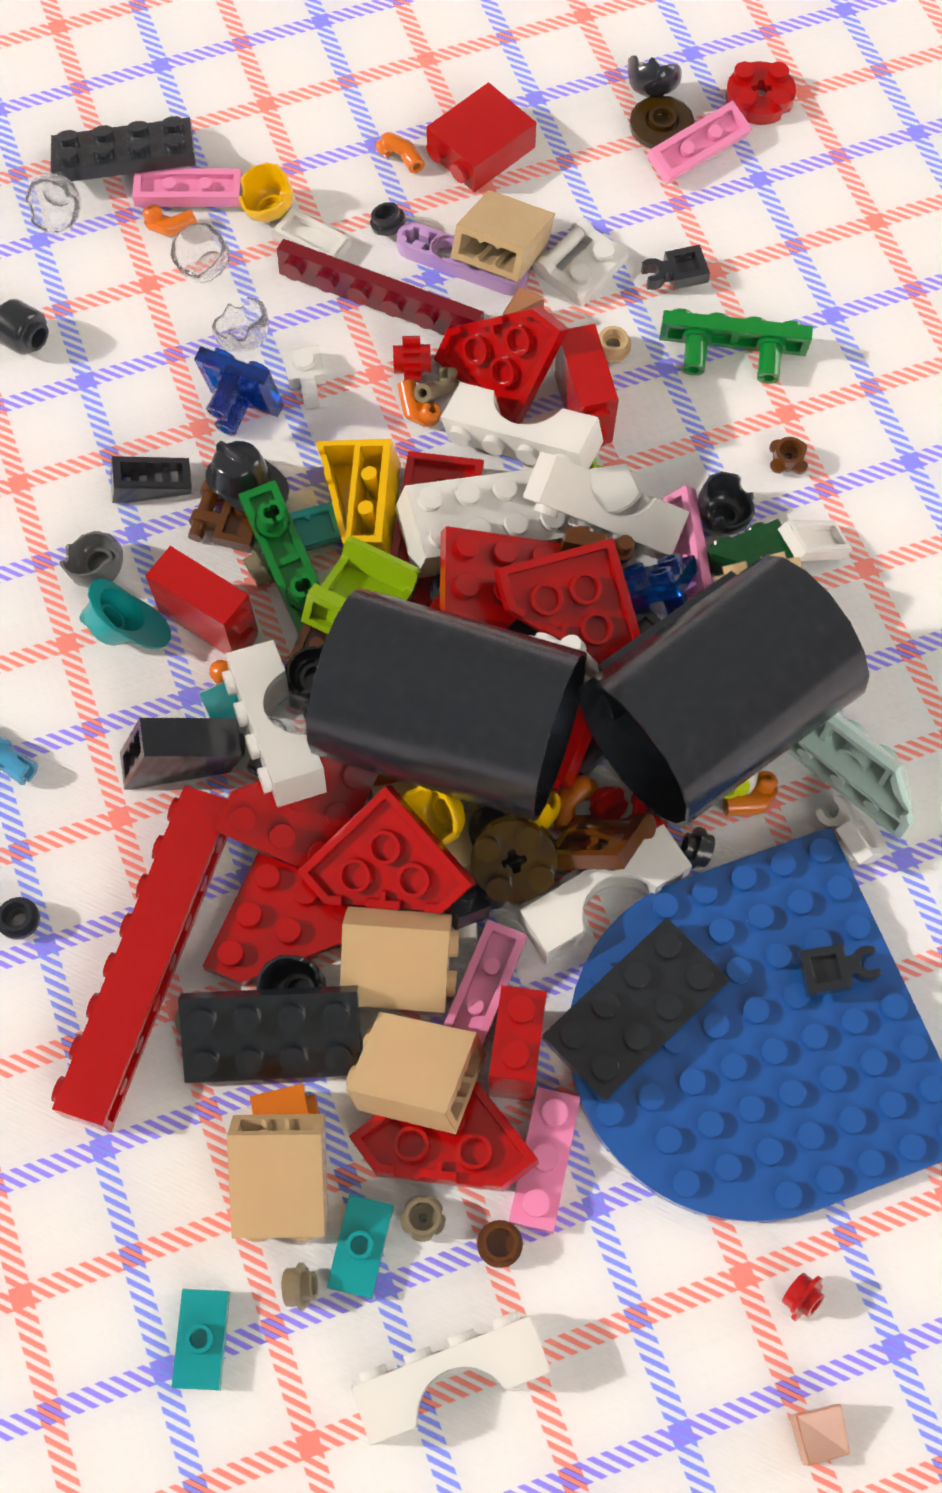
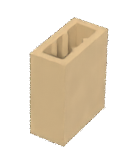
(502, 235)
(399, 958)
(416, 1072)
(277, 1176)

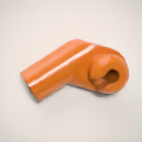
(404, 148)
(164, 224)

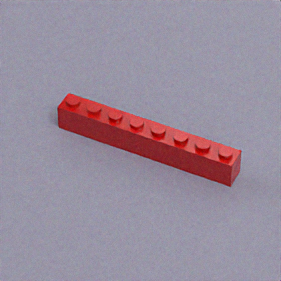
(143, 964)

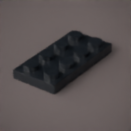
(123, 149)
(634, 1010)
(269, 1033)

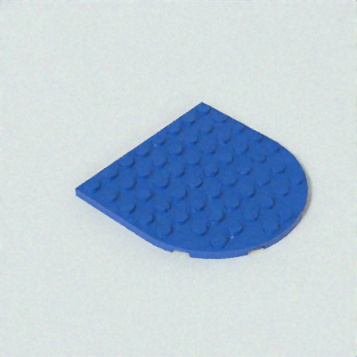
(767, 1092)

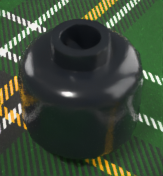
(22, 327)

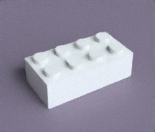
(475, 503)

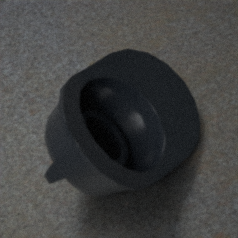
(240, 468)

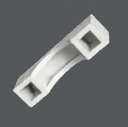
(476, 421)
(566, 488)
(287, 762)
(555, 918)
(392, 1399)

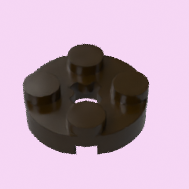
(502, 880)

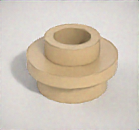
(617, 337)

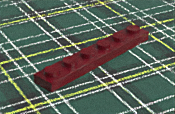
(372, 289)

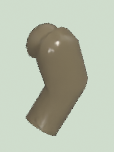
(439, 387)

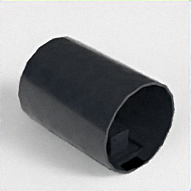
(723, 687)
(445, 702)

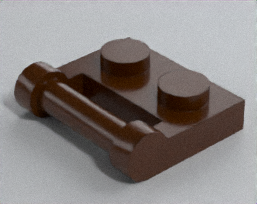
(602, 842)

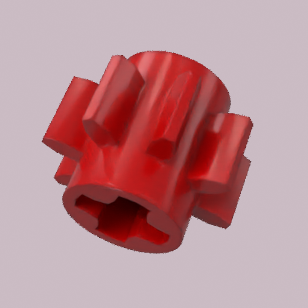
(412, 358)

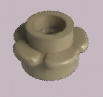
(258, 568)
(410, 1218)
(299, 1286)

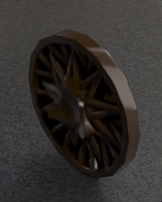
(659, 119)

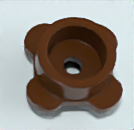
(791, 447)

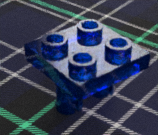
(236, 388)
(660, 582)

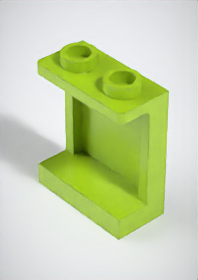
(358, 567)

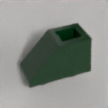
(749, 546)

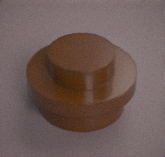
(499, 1244)

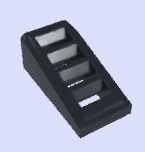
(137, 490)

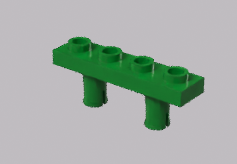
(720, 330)
(280, 547)

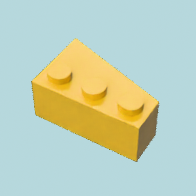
(363, 488)

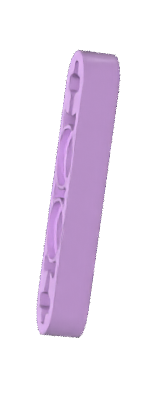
(436, 240)

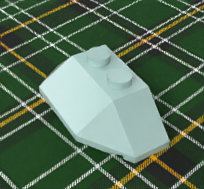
(859, 770)

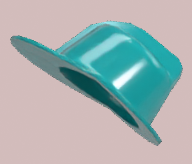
(122, 618)

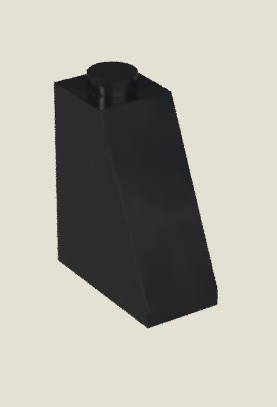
(180, 750)

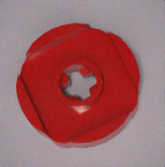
(763, 76)

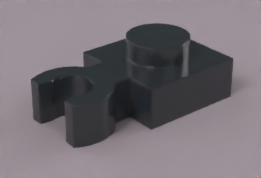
(680, 266)
(472, 907)
(830, 970)

